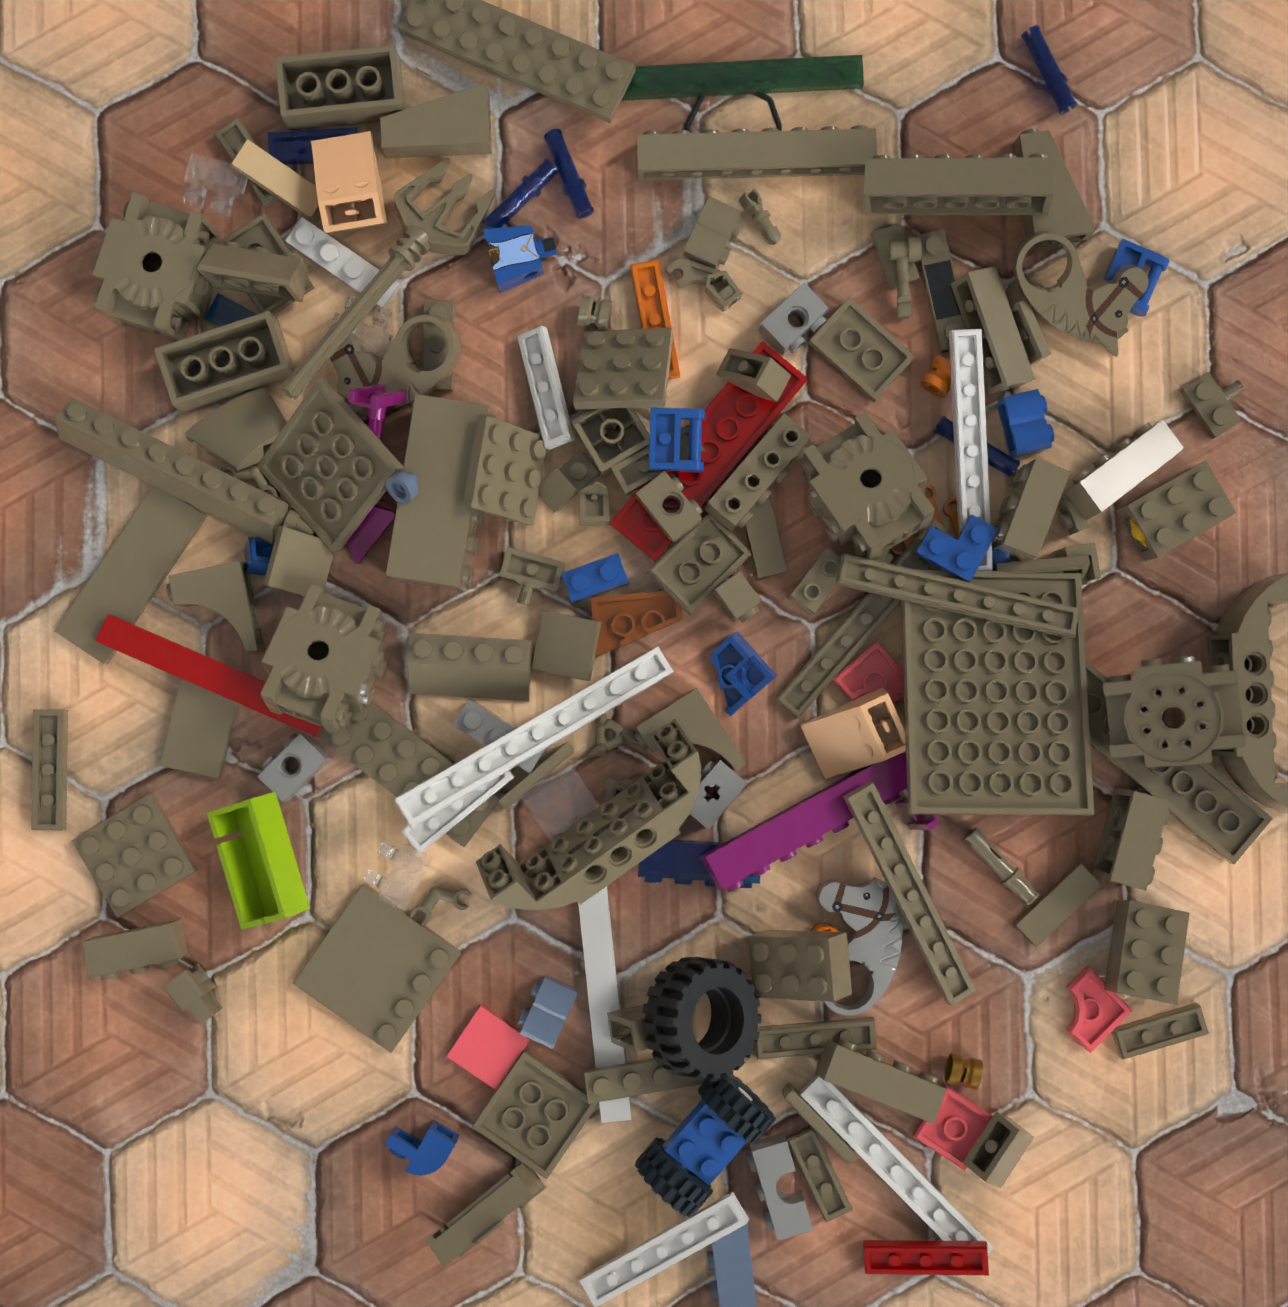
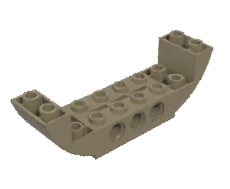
(1245, 646)
(607, 839)

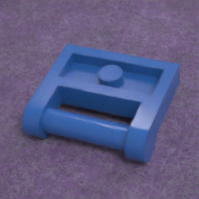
(1137, 255)
(665, 439)

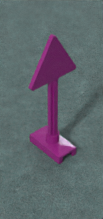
(379, 517)

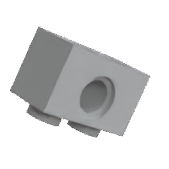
(800, 303)
(311, 761)

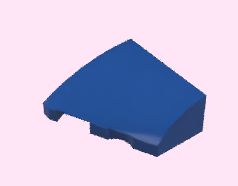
(740, 671)

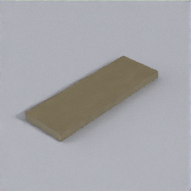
(131, 569)

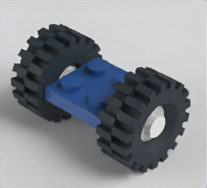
(704, 1143)

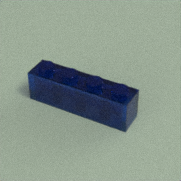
(683, 863)

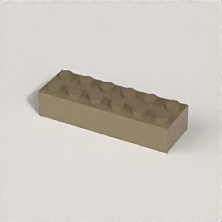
(958, 185)

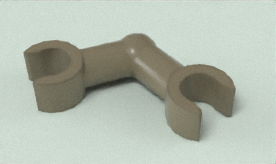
(254, 474)
(436, 894)

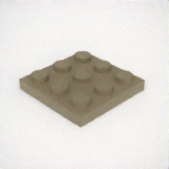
(623, 368)
(504, 471)
(134, 855)
(535, 1114)

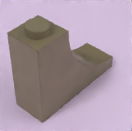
(224, 590)
(697, 723)

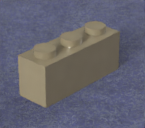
(135, 949)

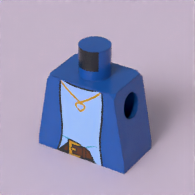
(517, 254)

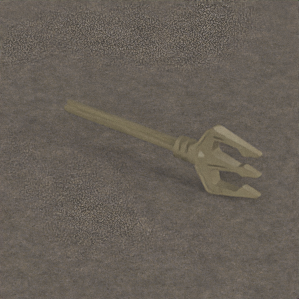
(422, 233)

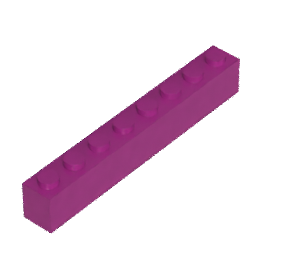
(800, 825)

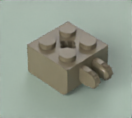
(604, 452)

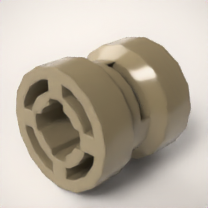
(601, 316)

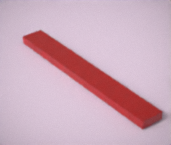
(193, 668)

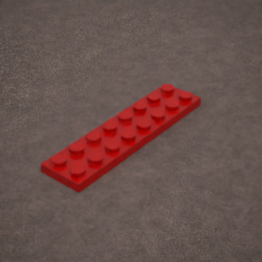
(729, 431)

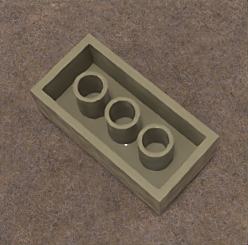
(339, 87)
(225, 362)

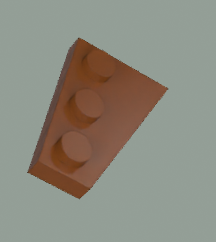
(632, 617)

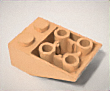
(348, 183)
(856, 734)

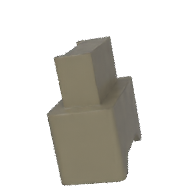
(193, 991)

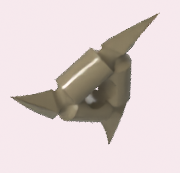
(605, 745)

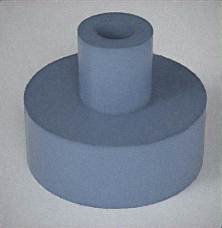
(403, 486)

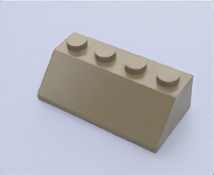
(469, 666)

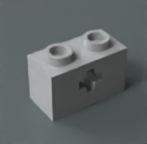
(729, 787)

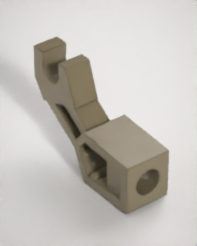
(705, 275)

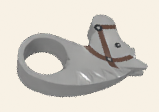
(873, 937)

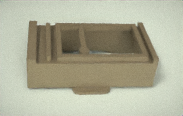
(485, 1214)

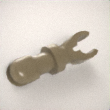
(753, 205)

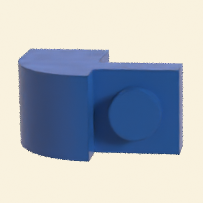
(424, 1155)

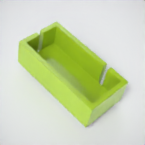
(260, 863)

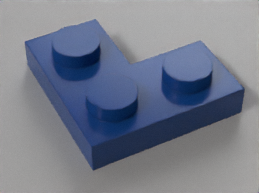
(958, 556)

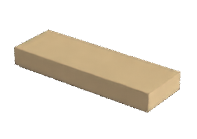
(276, 179)

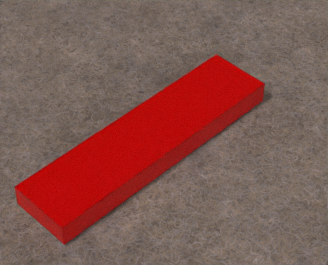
(925, 1257)

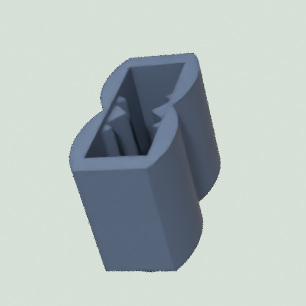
(548, 1011)

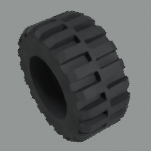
(731, 1025)

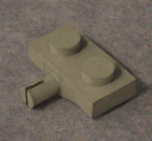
(1212, 403)
(531, 572)

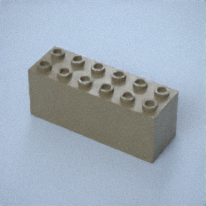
(433, 531)

